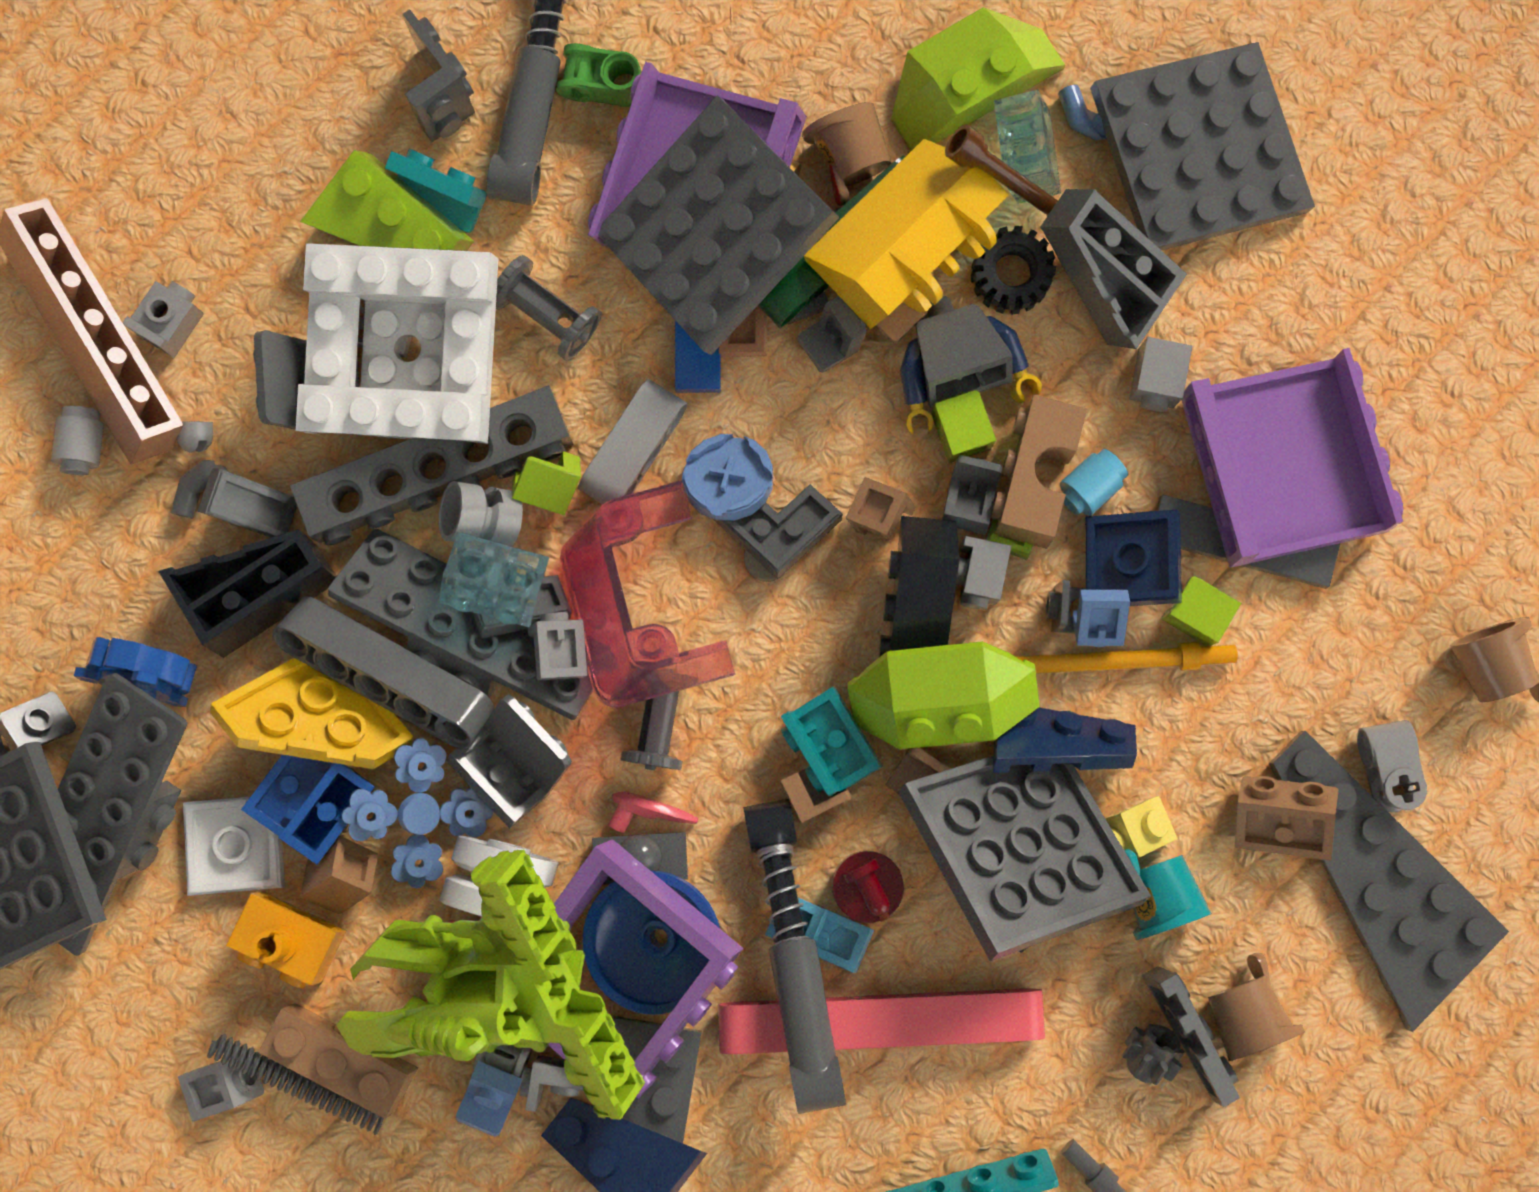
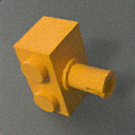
(285, 940)

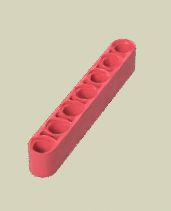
(893, 1020)

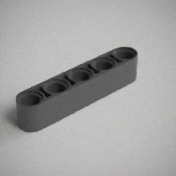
(383, 672)

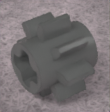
(1153, 1054)

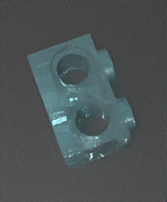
(1028, 140)
(495, 574)

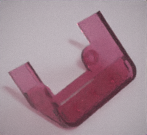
(622, 660)

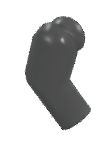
(190, 486)

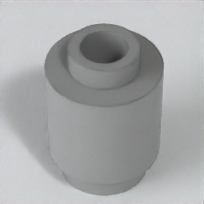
(77, 440)

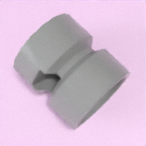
(480, 513)

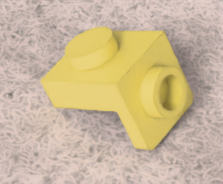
(1143, 827)

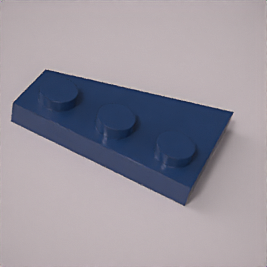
(1064, 738)
(620, 1153)

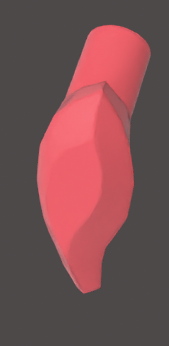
(646, 807)

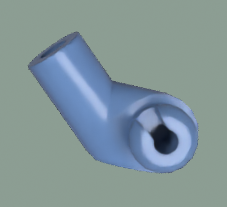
(1078, 115)

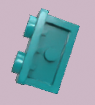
(448, 193)
(830, 743)

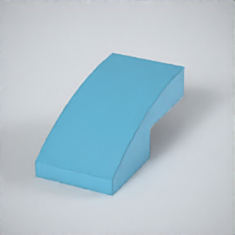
(836, 937)

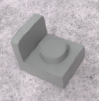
(559, 647)
(548, 1072)
(217, 1089)

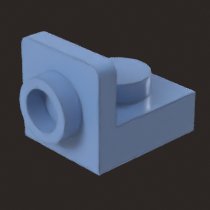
(1101, 618)
(488, 1099)

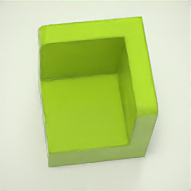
(963, 426)
(546, 483)
(1203, 612)

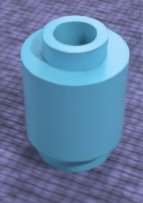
(1093, 482)

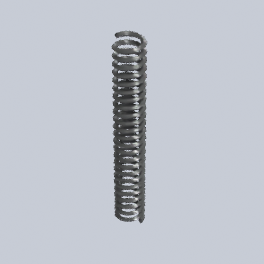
(272, 1067)

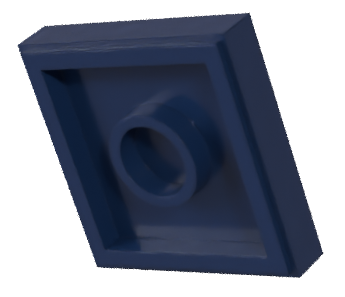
(1135, 555)

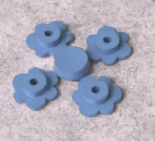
(417, 813)

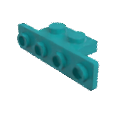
(1019, 1173)

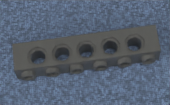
(321, 495)

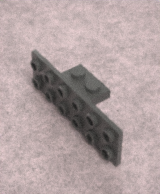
(403, 592)
(117, 787)

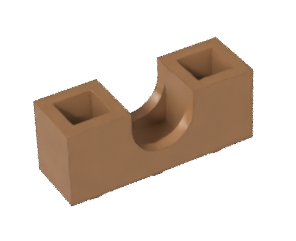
(1027, 508)
(316, 1051)

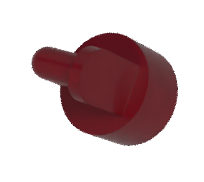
(867, 886)

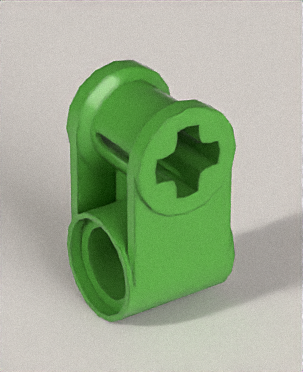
(591, 75)

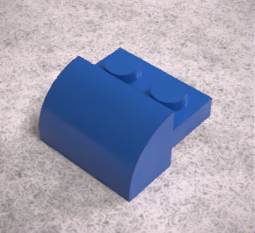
(305, 802)

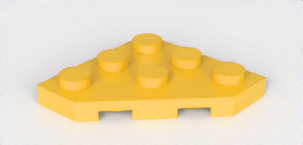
(310, 718)

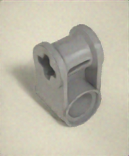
(1390, 760)

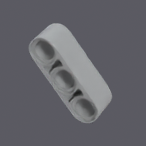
(633, 443)

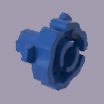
(150, 669)

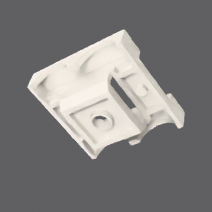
(407, 293)

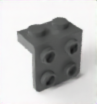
(442, 98)
(279, 370)
(512, 761)

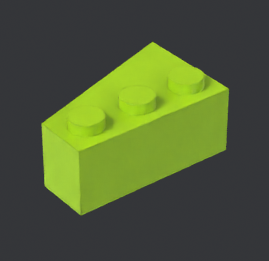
(381, 210)

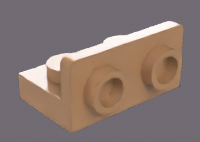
(1286, 817)

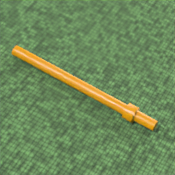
(1187, 656)

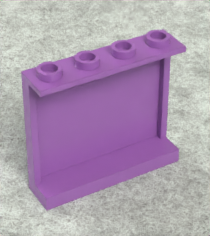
(662, 112)
(1292, 460)

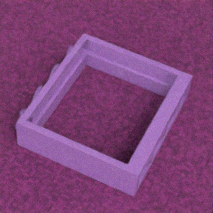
(677, 913)

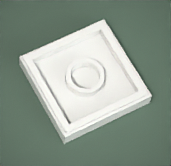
(229, 849)

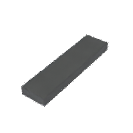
(1202, 537)

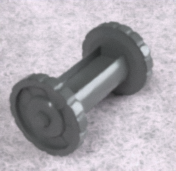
(545, 308)
(656, 735)

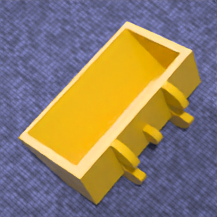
(905, 231)

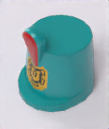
(1173, 897)

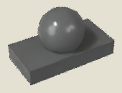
(247, 504)
(655, 851)

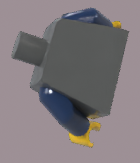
(961, 354)

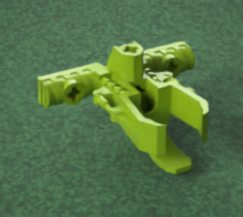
(497, 986)

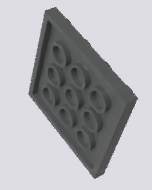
(1202, 146)
(716, 225)
(1022, 851)
(42, 869)

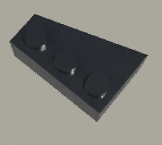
(923, 585)
(248, 590)

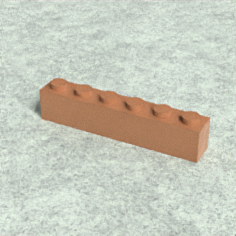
(89, 330)

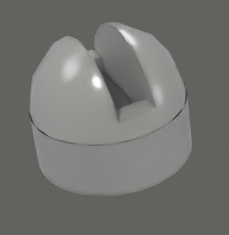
(195, 436)

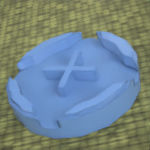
(728, 477)

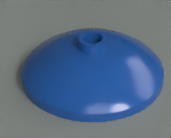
(629, 959)

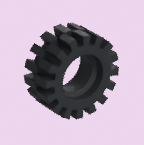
(1023, 295)

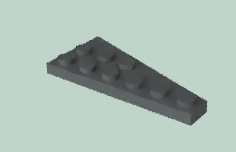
(1398, 897)

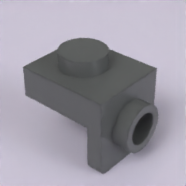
(834, 336)
(972, 493)

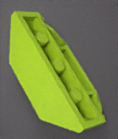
(965, 69)
(943, 695)

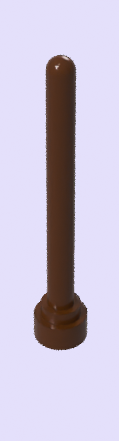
(968, 149)

